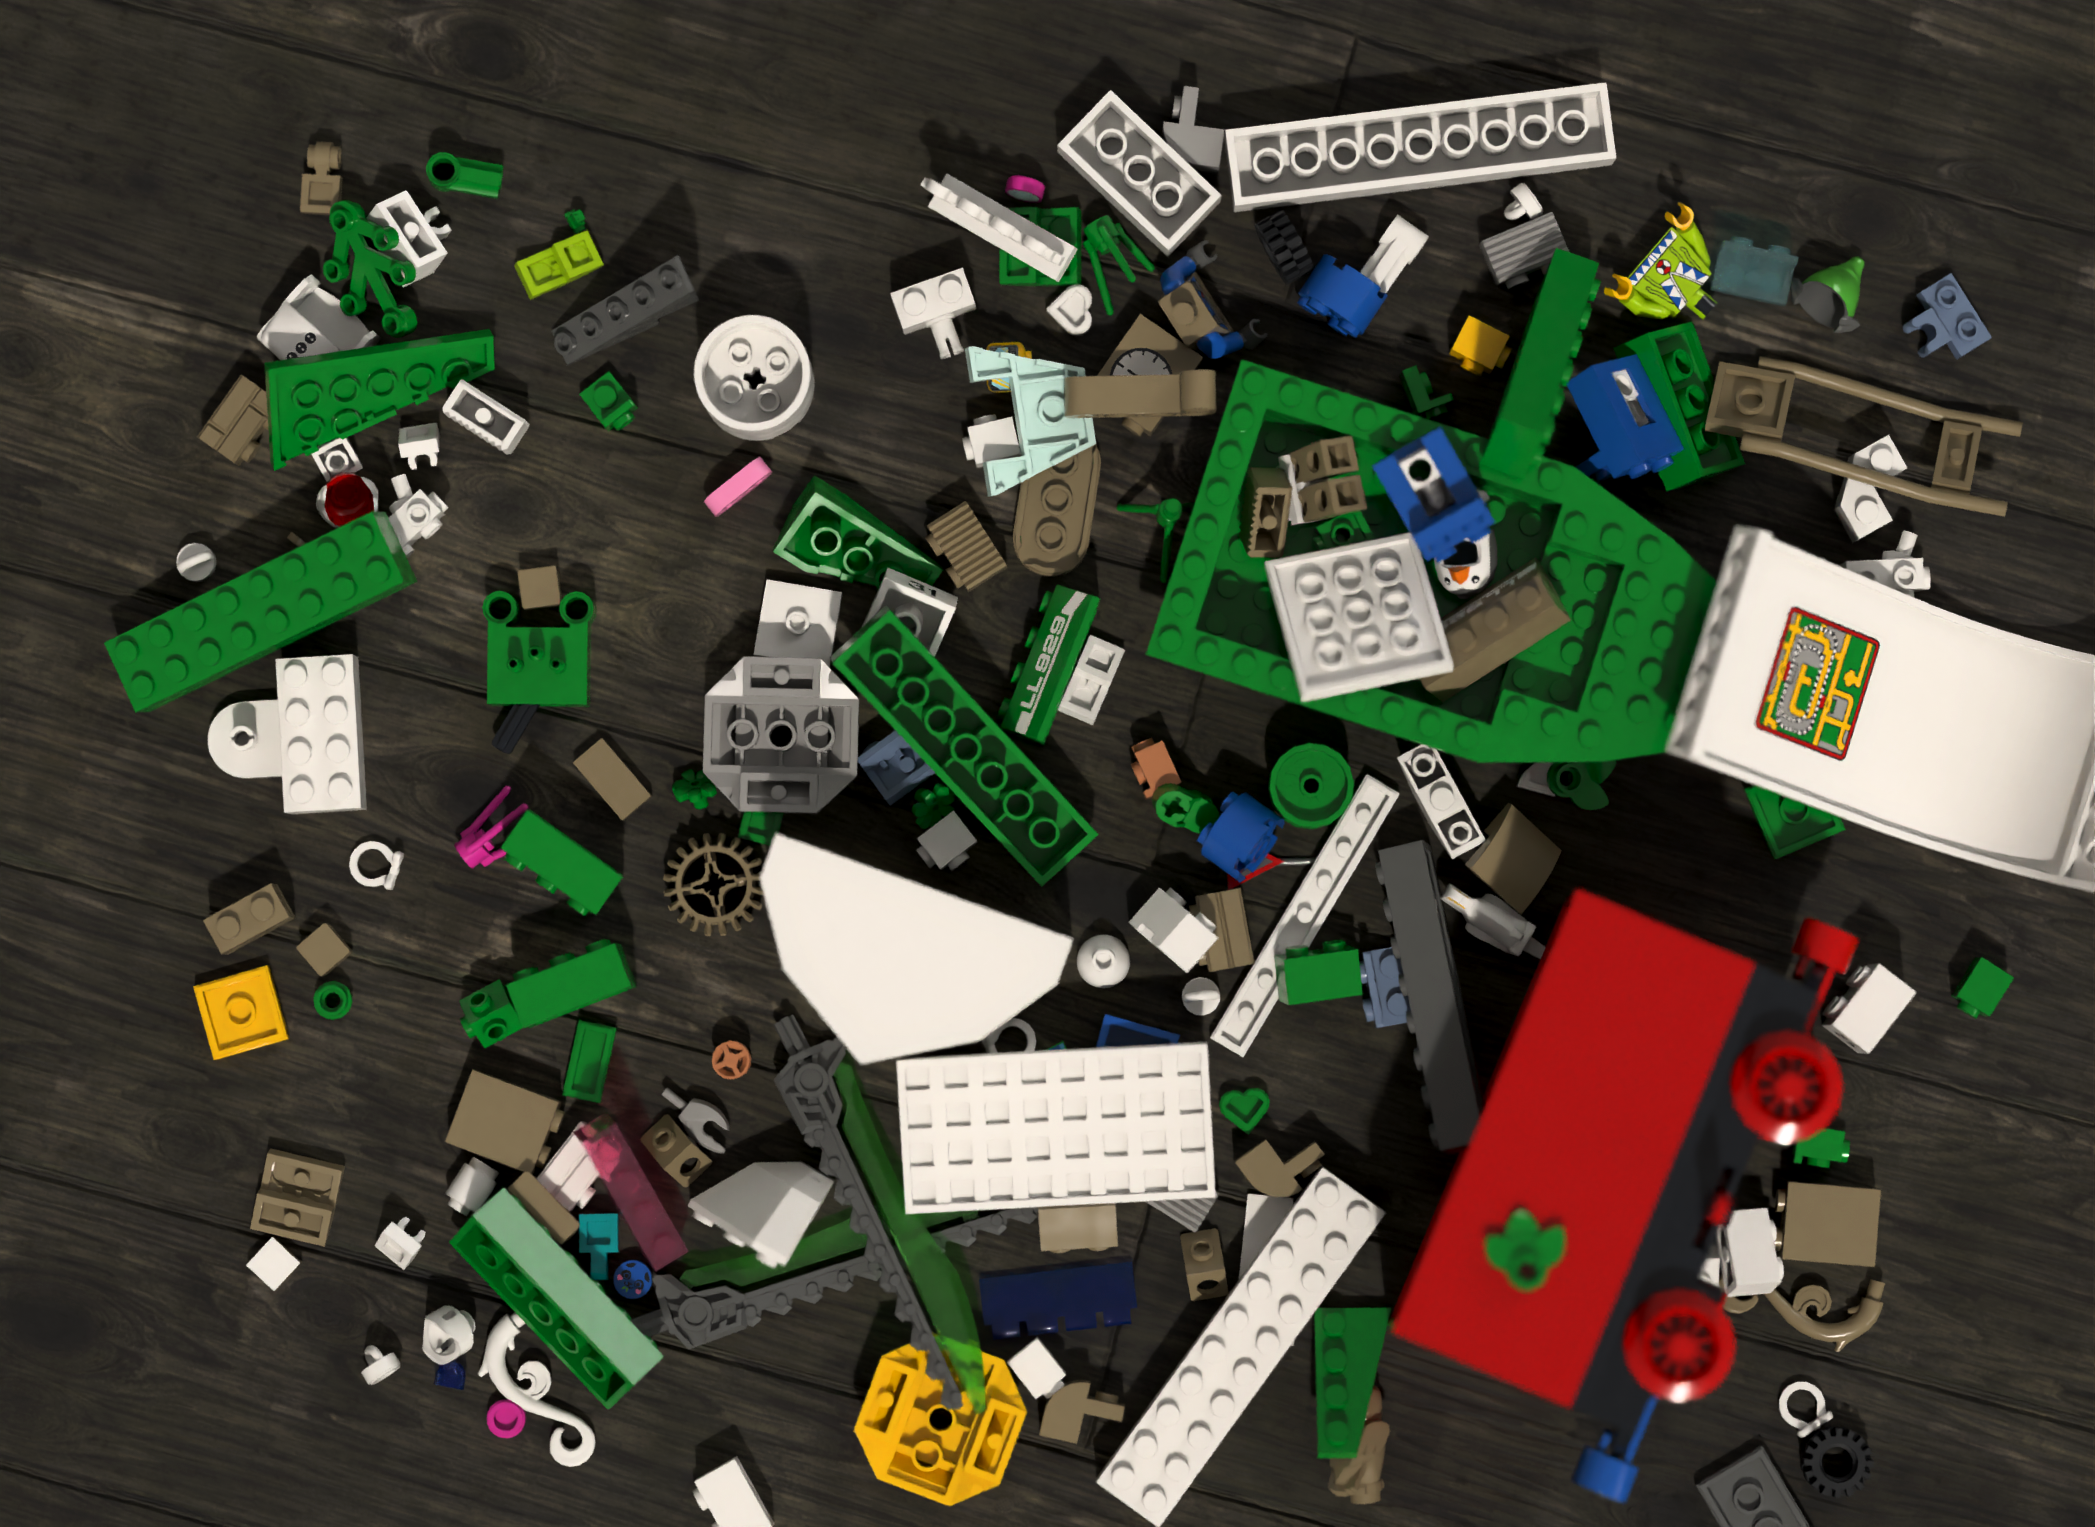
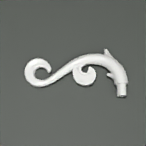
(494, 1362)

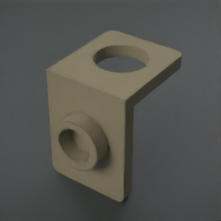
(672, 1148)
(1204, 1262)

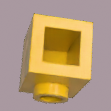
(1480, 347)

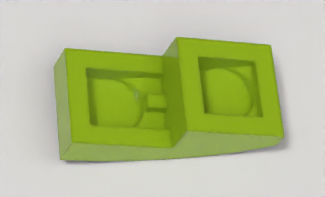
(558, 264)

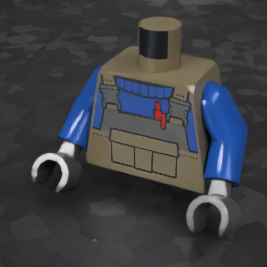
(1195, 311)

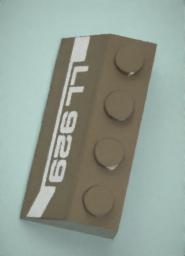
(1497, 627)

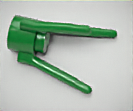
(1106, 238)

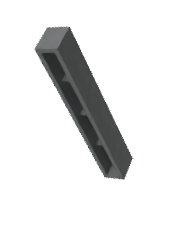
(1433, 994)

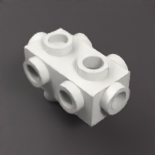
(414, 514)
(1896, 568)

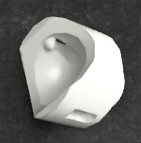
(447, 1329)

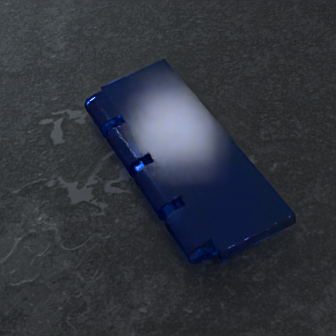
(1058, 1293)

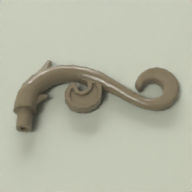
(1795, 1314)

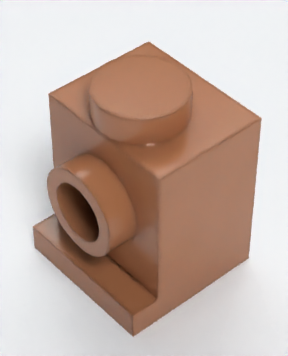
(1153, 766)

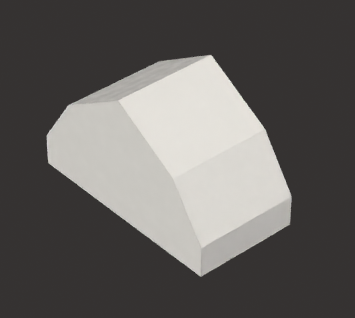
(899, 961)

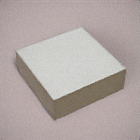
(274, 1263)

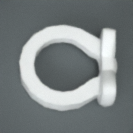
(386, 880)
(989, 1040)
(1822, 1415)

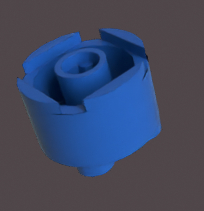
(1342, 296)
(1240, 835)

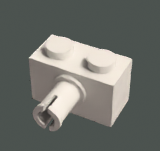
(934, 306)

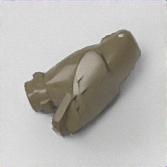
(1362, 1475)

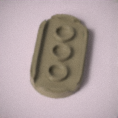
(1057, 514)

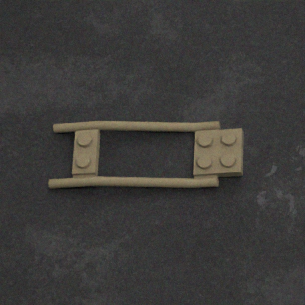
(1756, 405)

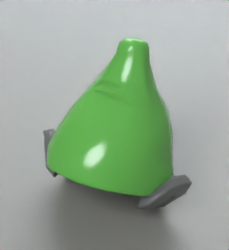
(1831, 295)

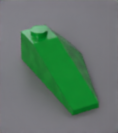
(843, 539)

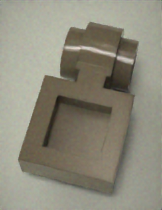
(321, 189)

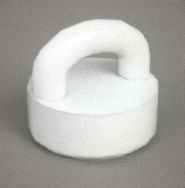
(1524, 203)
(196, 562)
(1201, 996)
(379, 1365)

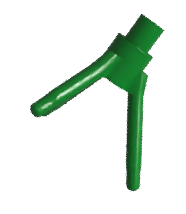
(1167, 516)

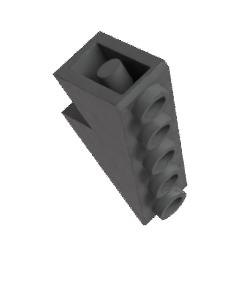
(626, 312)

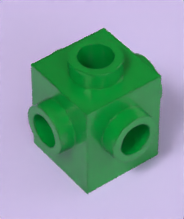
(489, 1014)

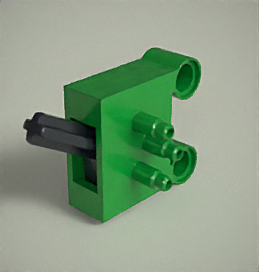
(536, 665)

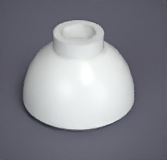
(1103, 961)

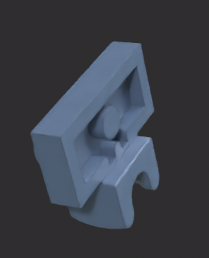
(1948, 319)

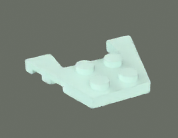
(1039, 412)

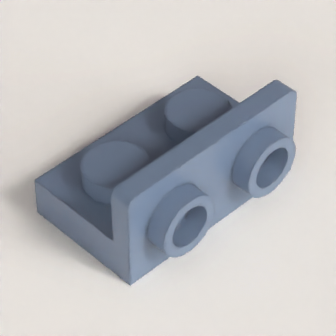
(1385, 1002)

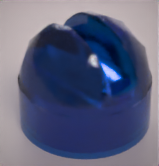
(450, 1375)

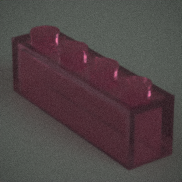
(631, 1191)

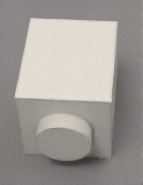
(1037, 1369)

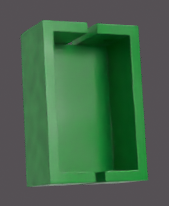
(560, 863)
(570, 983)

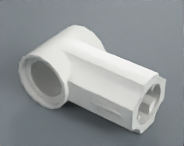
(1396, 249)

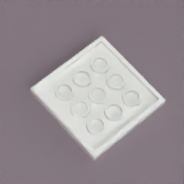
(1358, 616)

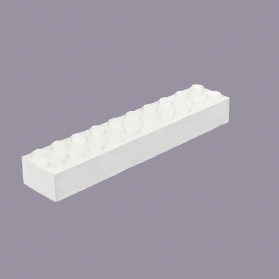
(1420, 147)
(1240, 1346)

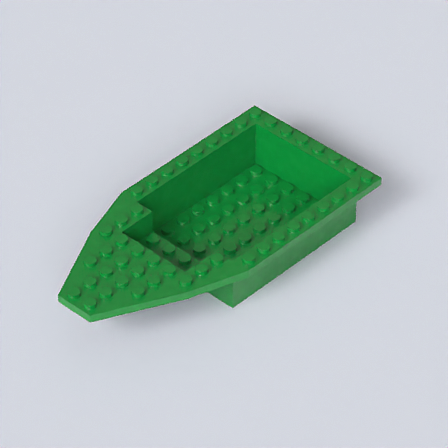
(1580, 694)

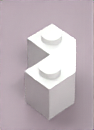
(1859, 503)
(1174, 929)

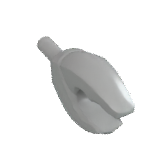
(694, 1118)

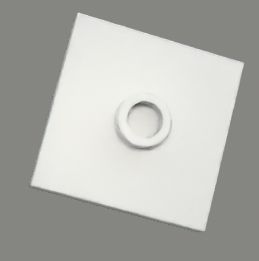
(797, 621)

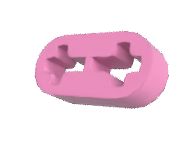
(738, 486)

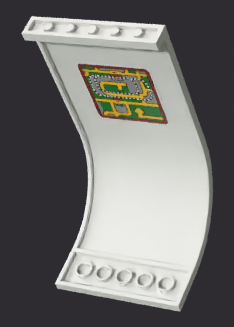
(1894, 714)

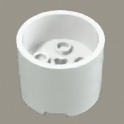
(737, 352)

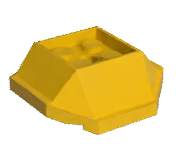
(929, 1460)

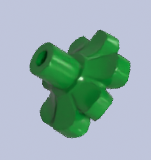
(694, 788)
(932, 805)

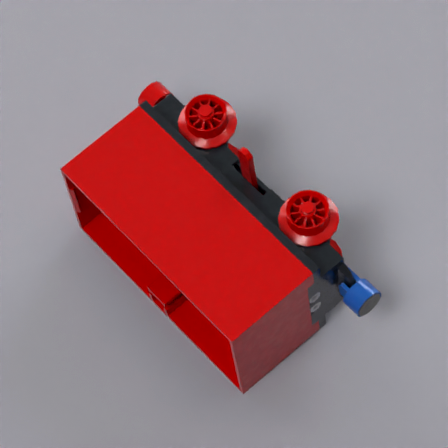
(1627, 1124)

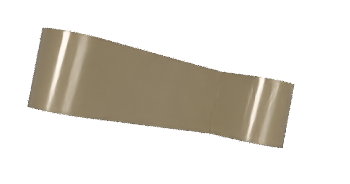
(1141, 395)

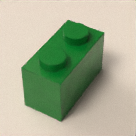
(1318, 973)

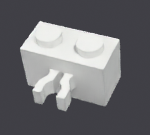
(417, 240)

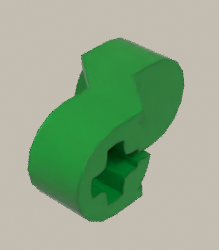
(1184, 807)

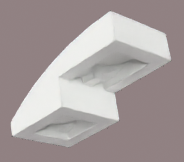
(1091, 679)

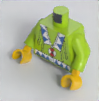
(1669, 274)

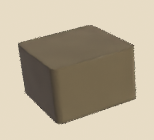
(540, 587)
(324, 949)

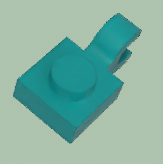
(599, 1237)

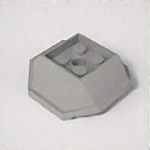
(770, 694)

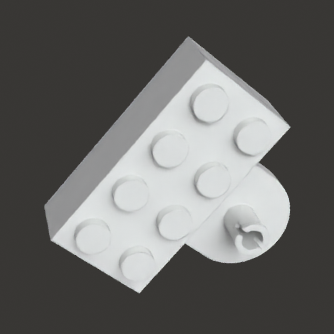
(303, 736)

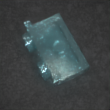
(1754, 271)

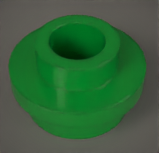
(324, 991)

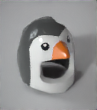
(1470, 568)

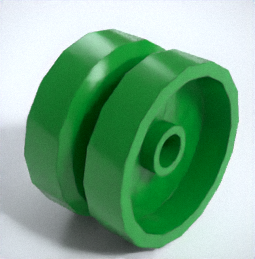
(1305, 808)

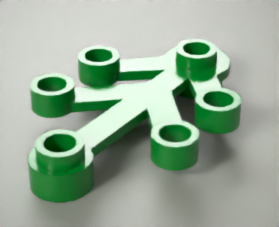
(350, 225)

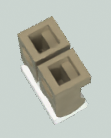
(1313, 493)

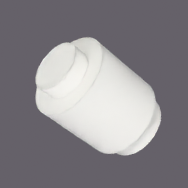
(471, 1186)

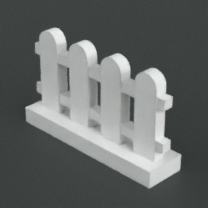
(1000, 226)

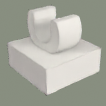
(419, 441)
(398, 1244)

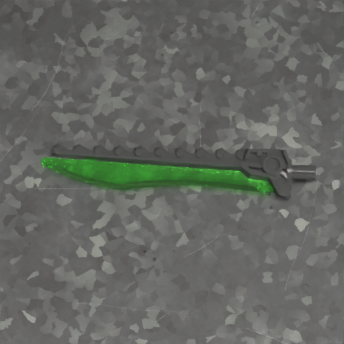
(815, 1107)
(724, 1310)

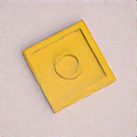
(241, 1012)

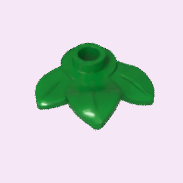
(1582, 782)
(1524, 1244)

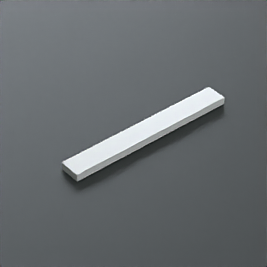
(1306, 912)

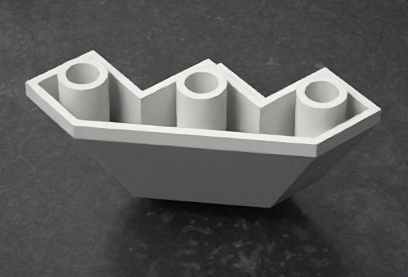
(765, 1207)

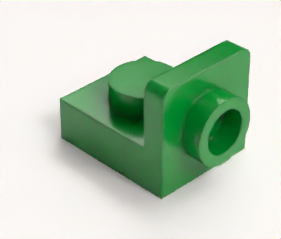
(1417, 390)
(609, 402)

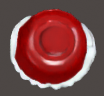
(346, 498)

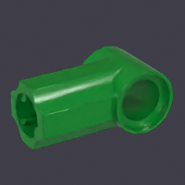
(469, 176)

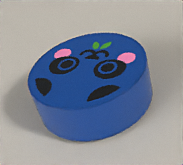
(633, 1279)

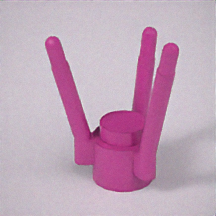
(475, 844)

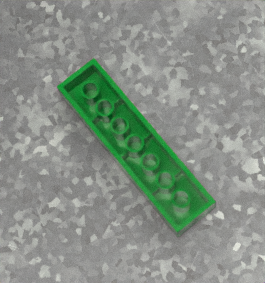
(260, 611)
(963, 745)

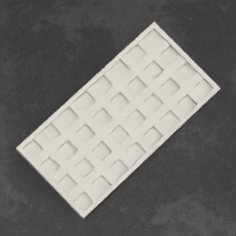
(1056, 1127)

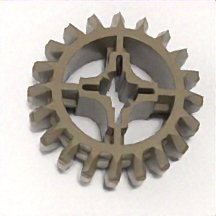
(682, 890)

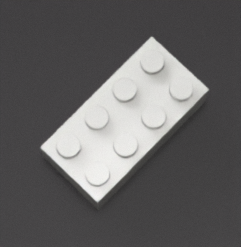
(1139, 173)

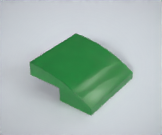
(1061, 222)

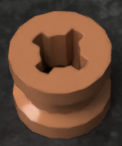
(726, 1062)

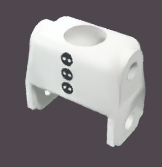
(313, 325)

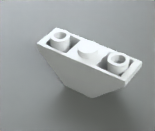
(1440, 800)

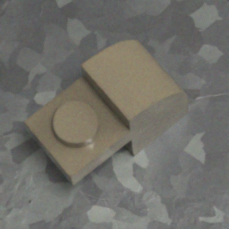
(1272, 1176)
(1068, 1405)

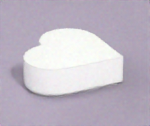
(1072, 310)

